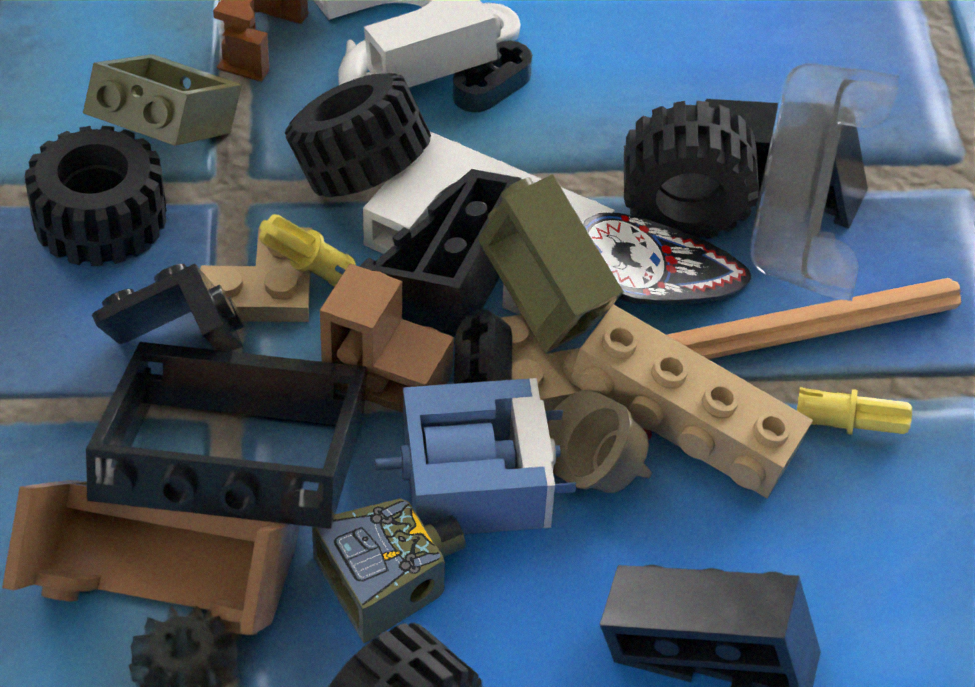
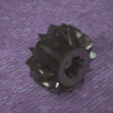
(184, 652)

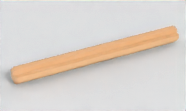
(821, 319)

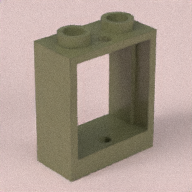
(151, 99)
(548, 262)

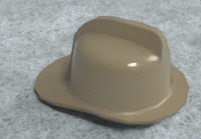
(598, 443)

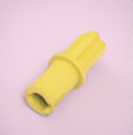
(303, 248)
(852, 411)

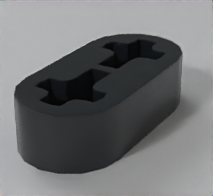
(498, 77)
(483, 348)

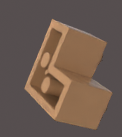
(366, 328)

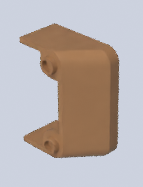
(148, 553)

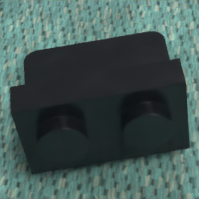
(173, 294)

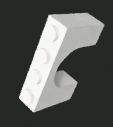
(428, 41)
(407, 195)

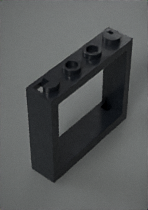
(219, 484)

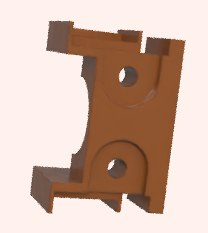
(244, 47)

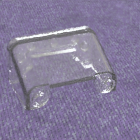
(799, 170)

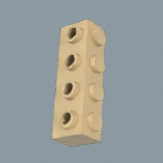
(691, 401)

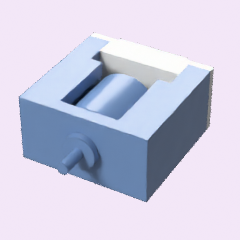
(479, 455)

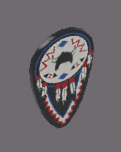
(664, 263)

